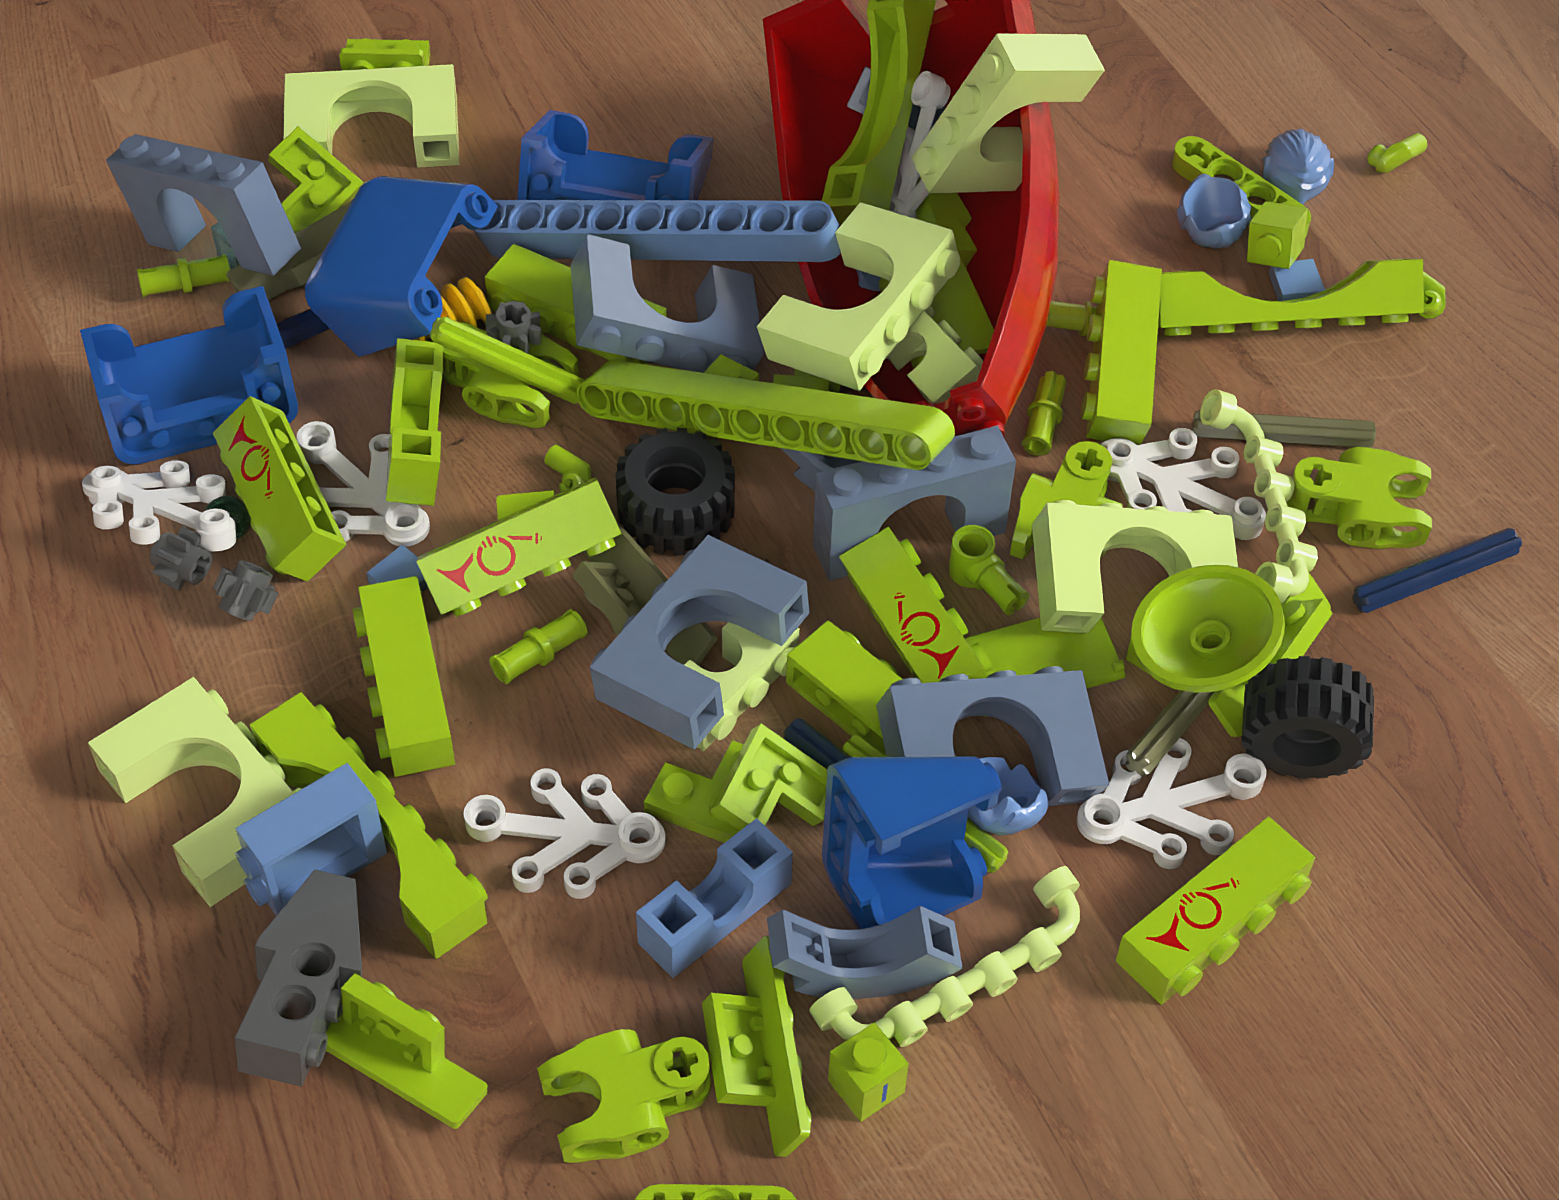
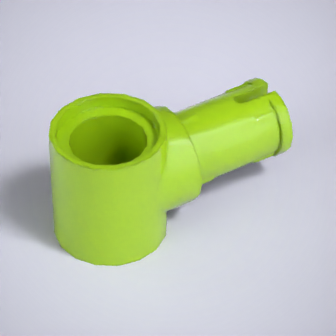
(979, 567)

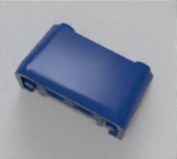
(561, 167)
(375, 265)
(182, 388)
(900, 834)

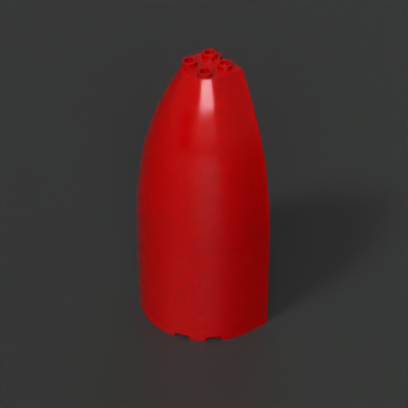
(813, 67)

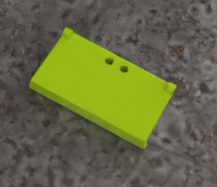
(1029, 649)

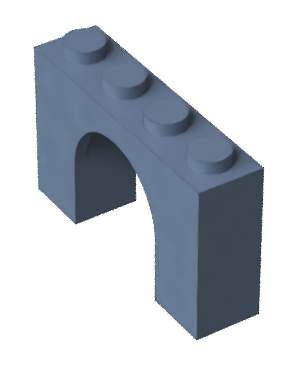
(165, 177)
(618, 321)
(859, 497)
(709, 585)
(1044, 707)

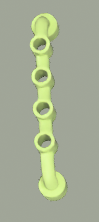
(1293, 557)
(951, 994)

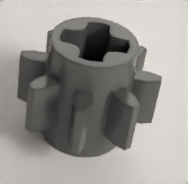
(515, 325)
(180, 558)
(245, 590)

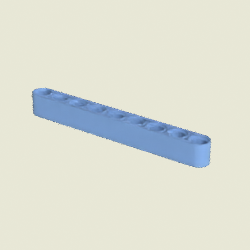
(668, 228)

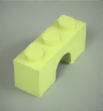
(944, 361)
(756, 668)

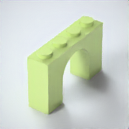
(1013, 72)
(418, 94)
(854, 342)
(1073, 536)
(184, 732)

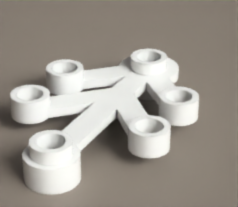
(930, 94)
(319, 447)
(1177, 481)
(111, 487)
(1167, 805)
(571, 832)

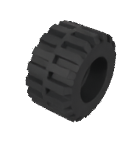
(675, 462)
(1308, 717)

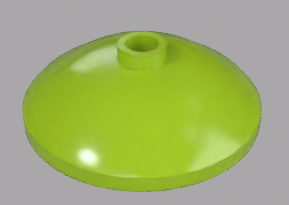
(1205, 610)

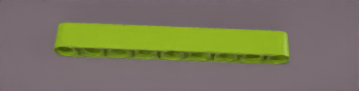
(768, 414)

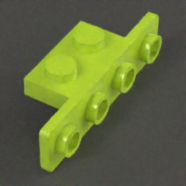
(1304, 620)
(756, 1050)
(402, 1051)

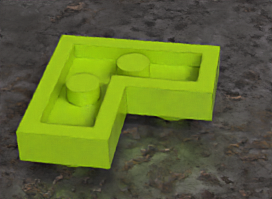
(321, 179)
(770, 773)
(688, 798)

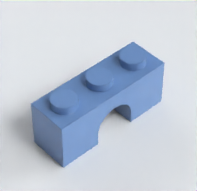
(686, 924)

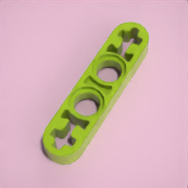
(1197, 157)

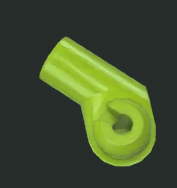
(1397, 154)
(1433, 297)
(573, 469)

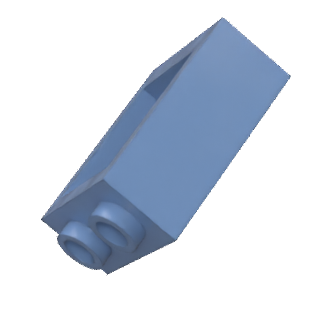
(321, 827)

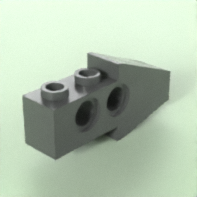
(301, 969)

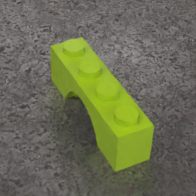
(413, 426)

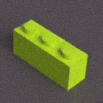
(841, 680)

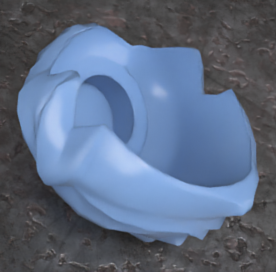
(1298, 164)
(1214, 211)
(1019, 802)

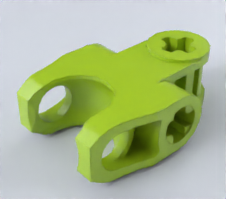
(499, 394)
(1079, 479)
(1360, 497)
(634, 1091)

